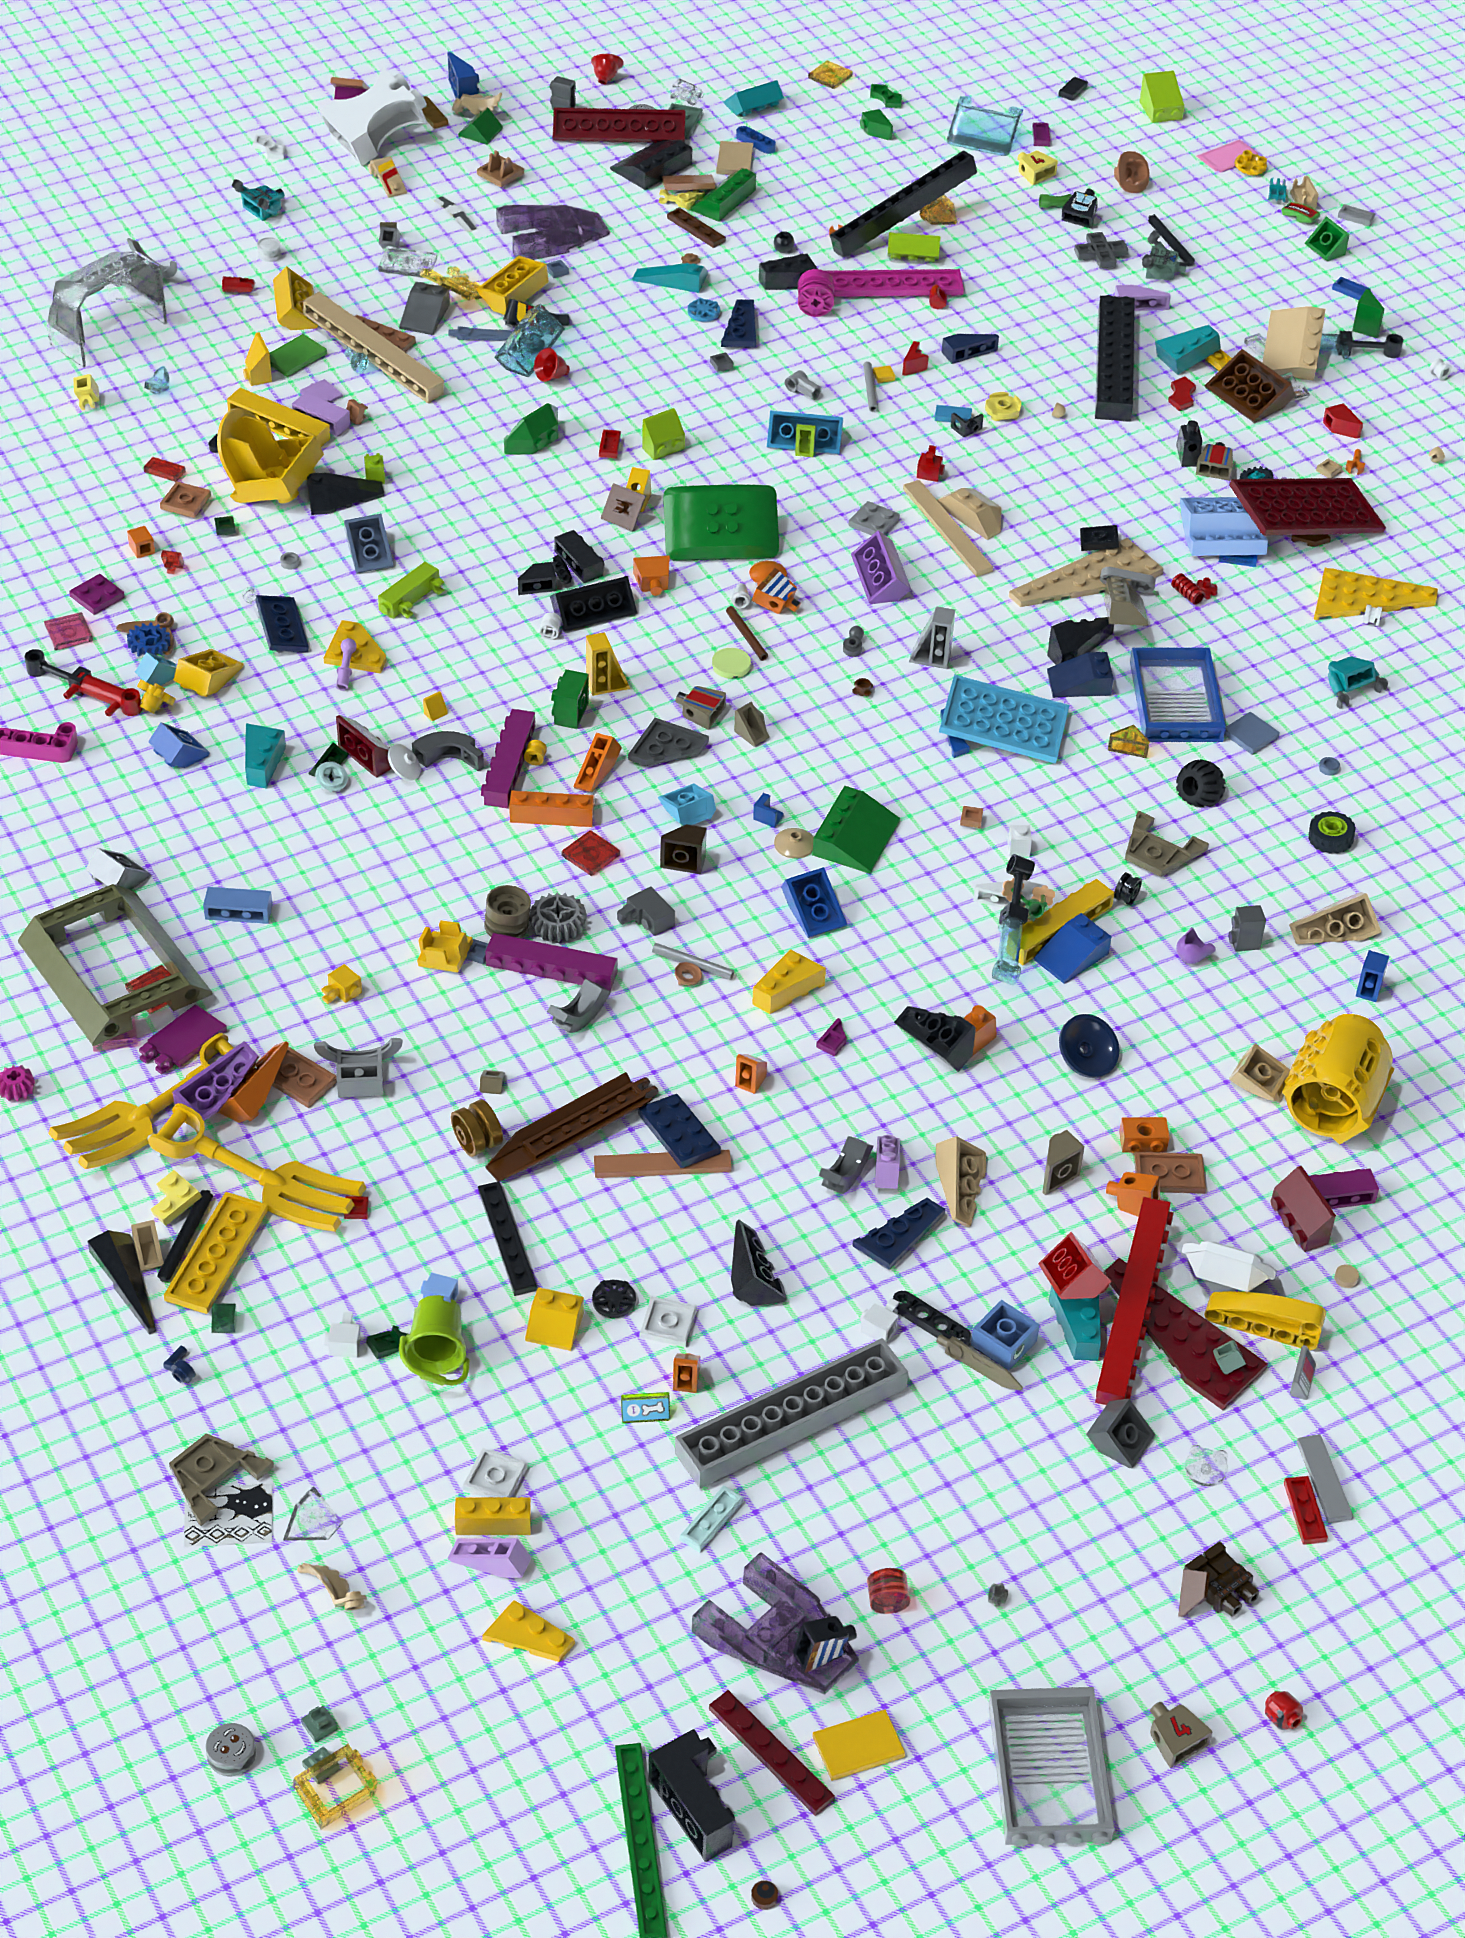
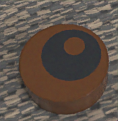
(764, 1895)

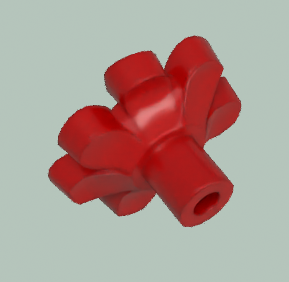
(1208, 587)

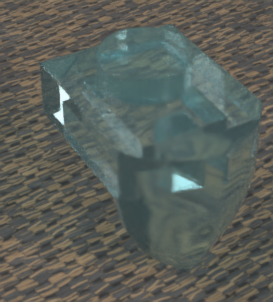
(159, 381)

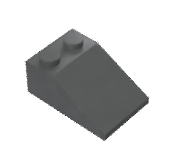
(425, 308)

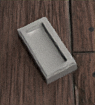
(1356, 215)

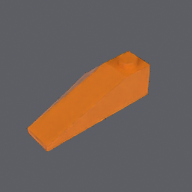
(255, 1086)

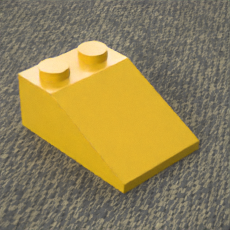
(206, 671)

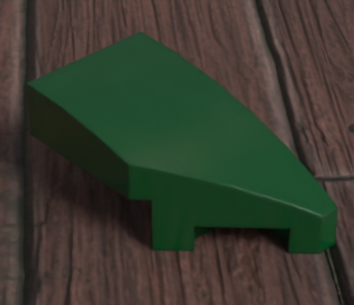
(385, 1343)

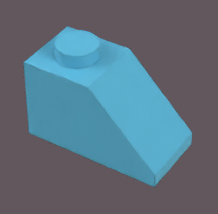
(156, 669)

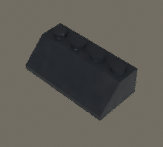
(594, 603)

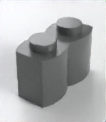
(563, 93)

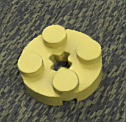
(1009, 410)

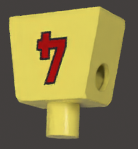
(1036, 166)

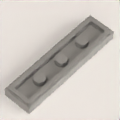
(1324, 1478)

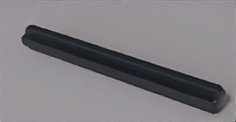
(1171, 240)
(184, 1236)

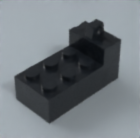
(679, 1778)

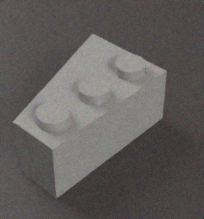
(935, 641)

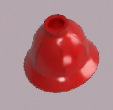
(606, 66)
(550, 365)

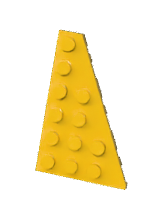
(1349, 593)

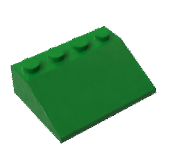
(855, 831)

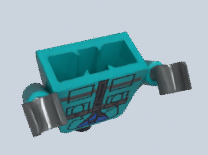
(259, 201)
(1351, 674)

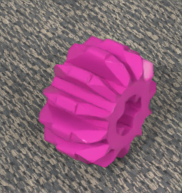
(16, 1083)

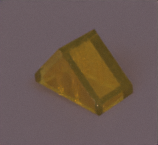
(1129, 742)

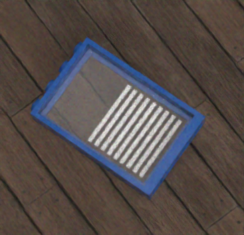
(1177, 694)

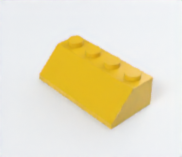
(515, 281)
(289, 293)

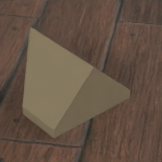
(750, 724)

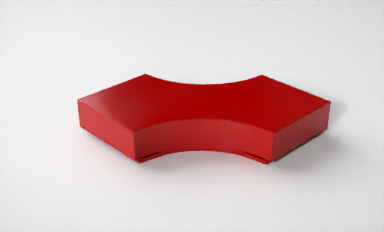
(1182, 390)

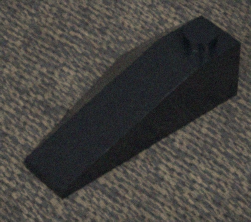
(334, 491)

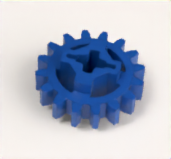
(148, 639)

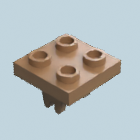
(500, 170)

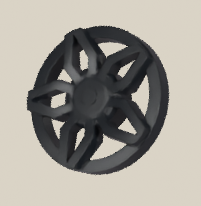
(613, 1298)

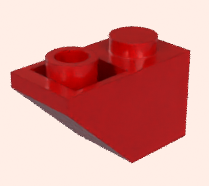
(1342, 421)

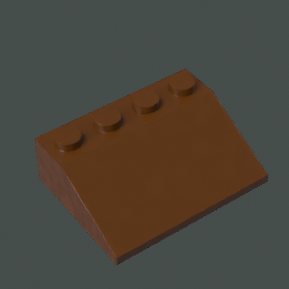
(1251, 387)

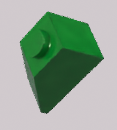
(876, 124)

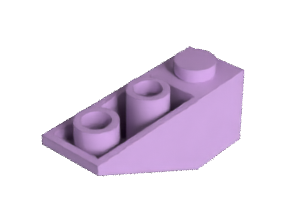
(887, 1162)

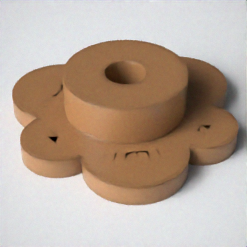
(690, 258)

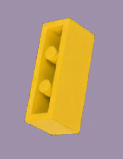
(492, 1516)

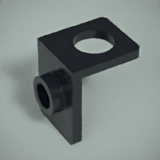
(967, 427)

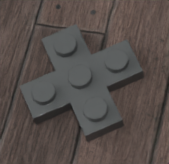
(1101, 250)

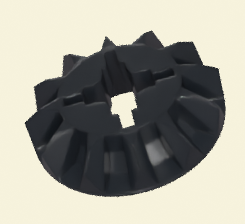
(561, 569)

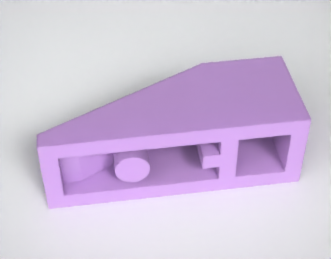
(1145, 298)
(492, 1555)

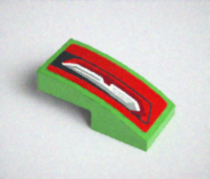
(1302, 212)

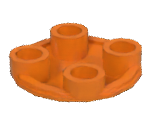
(762, 569)

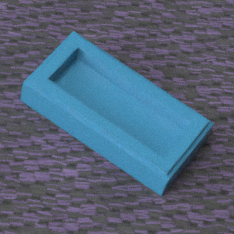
(943, 413)

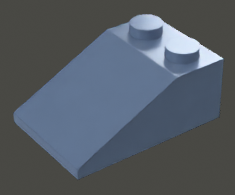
(368, 543)

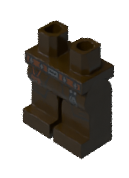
(1227, 1579)

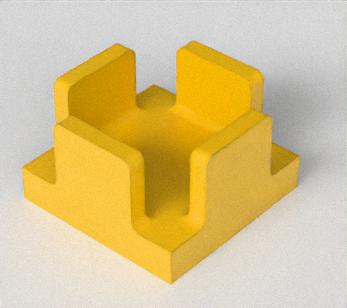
(444, 949)

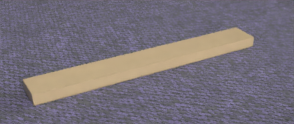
(948, 528)

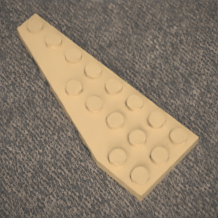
(1083, 576)

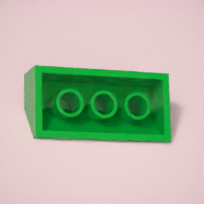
(727, 195)

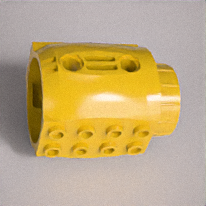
(1339, 1077)

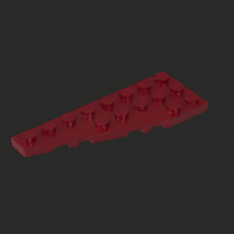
(1190, 1344)

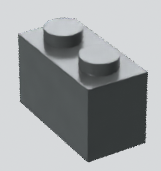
(1247, 928)

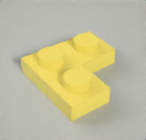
(178, 1198)

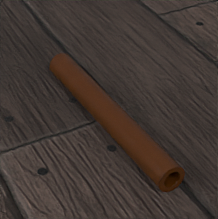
(746, 633)

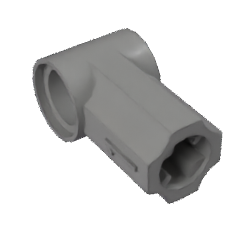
(799, 382)

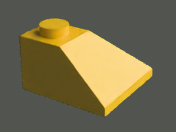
(257, 362)

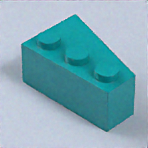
(1188, 348)

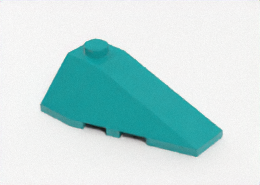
(677, 276)

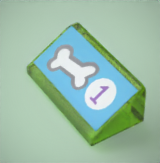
(645, 1407)

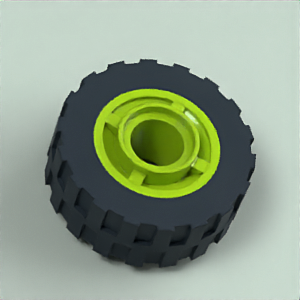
(1331, 832)

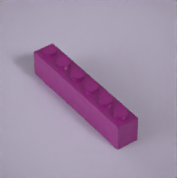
(508, 758)
(550, 961)

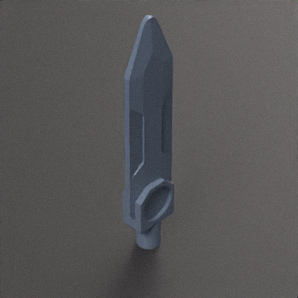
(466, 333)

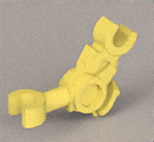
(683, 200)

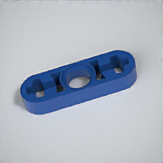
(759, 140)

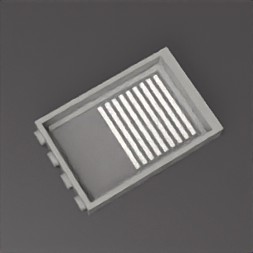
(1050, 1766)

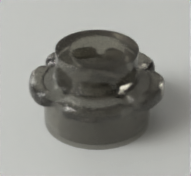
(997, 1594)

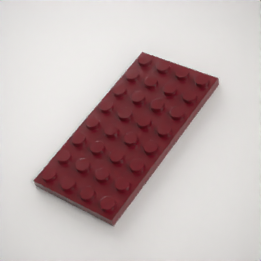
(1307, 506)

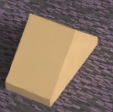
(147, 1245)

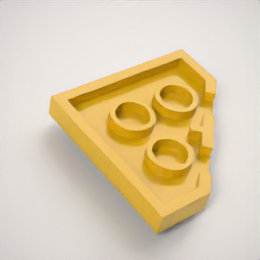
(367, 655)

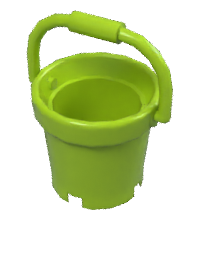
(435, 1342)

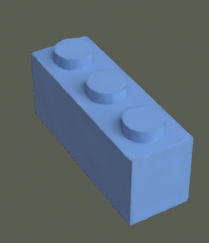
(237, 905)

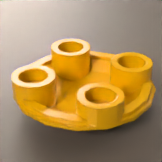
(1251, 163)

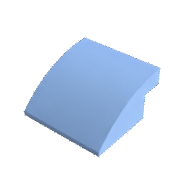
(1220, 527)

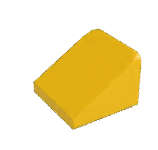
(434, 706)

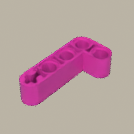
(40, 746)

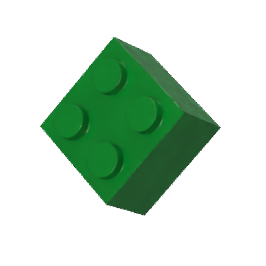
(570, 698)

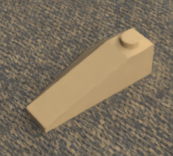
(1341, 921)
(960, 1172)

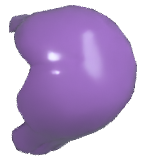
(1192, 948)

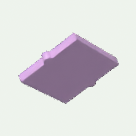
(323, 390)

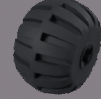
(1201, 783)

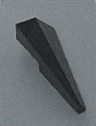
(118, 1259)

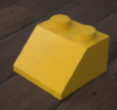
(554, 1319)

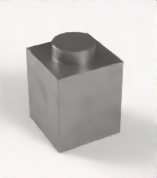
(389, 237)

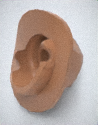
(1132, 172)

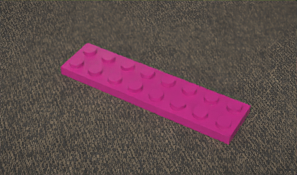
(895, 282)

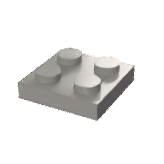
(873, 518)

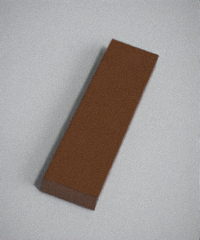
(696, 227)

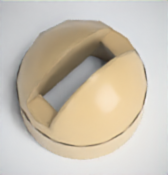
(1059, 410)
(1437, 454)

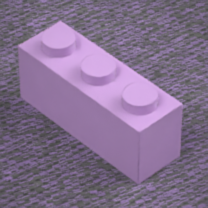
(335, 416)

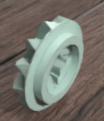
(338, 773)

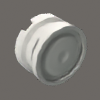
(269, 249)

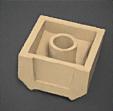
(1260, 1074)

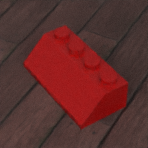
(1074, 1270)

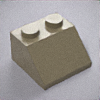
(1062, 1161)

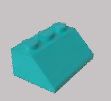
(755, 98)

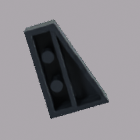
(784, 272)

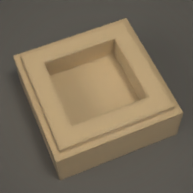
(1329, 468)

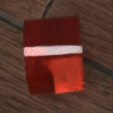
(888, 1590)

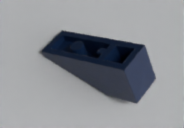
(967, 346)

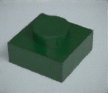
(225, 525)

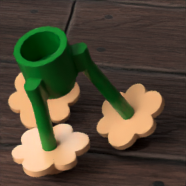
(1038, 902)

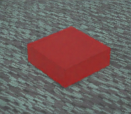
(360, 1208)

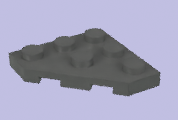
(666, 742)

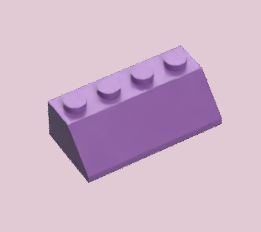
(880, 569)

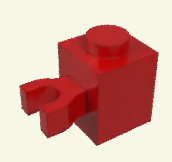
(930, 465)

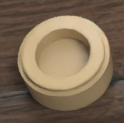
(1346, 1276)

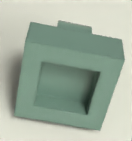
(319, 1723)
(316, 1757)

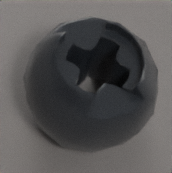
(783, 242)

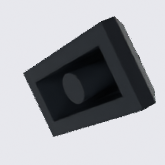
(537, 579)

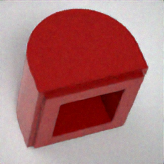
(937, 297)

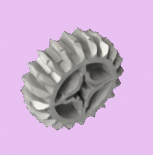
(570, 921)

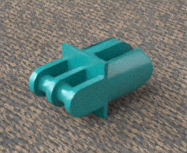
(1277, 191)

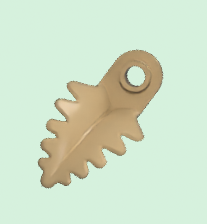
(475, 103)
(336, 1586)

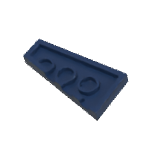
(741, 325)
(900, 1234)

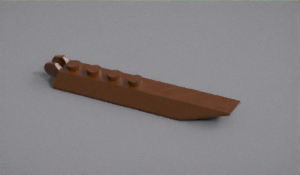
(570, 1124)

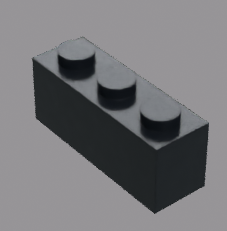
(579, 556)

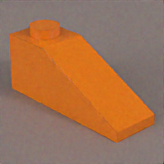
(598, 762)

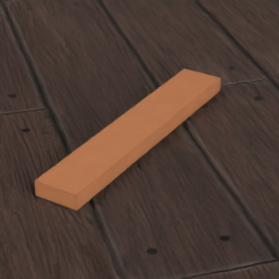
(656, 1164)

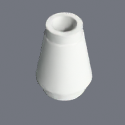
(740, 596)

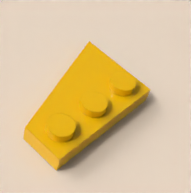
(528, 1631)

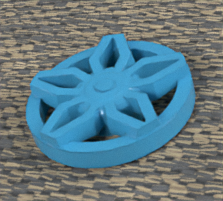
(703, 308)

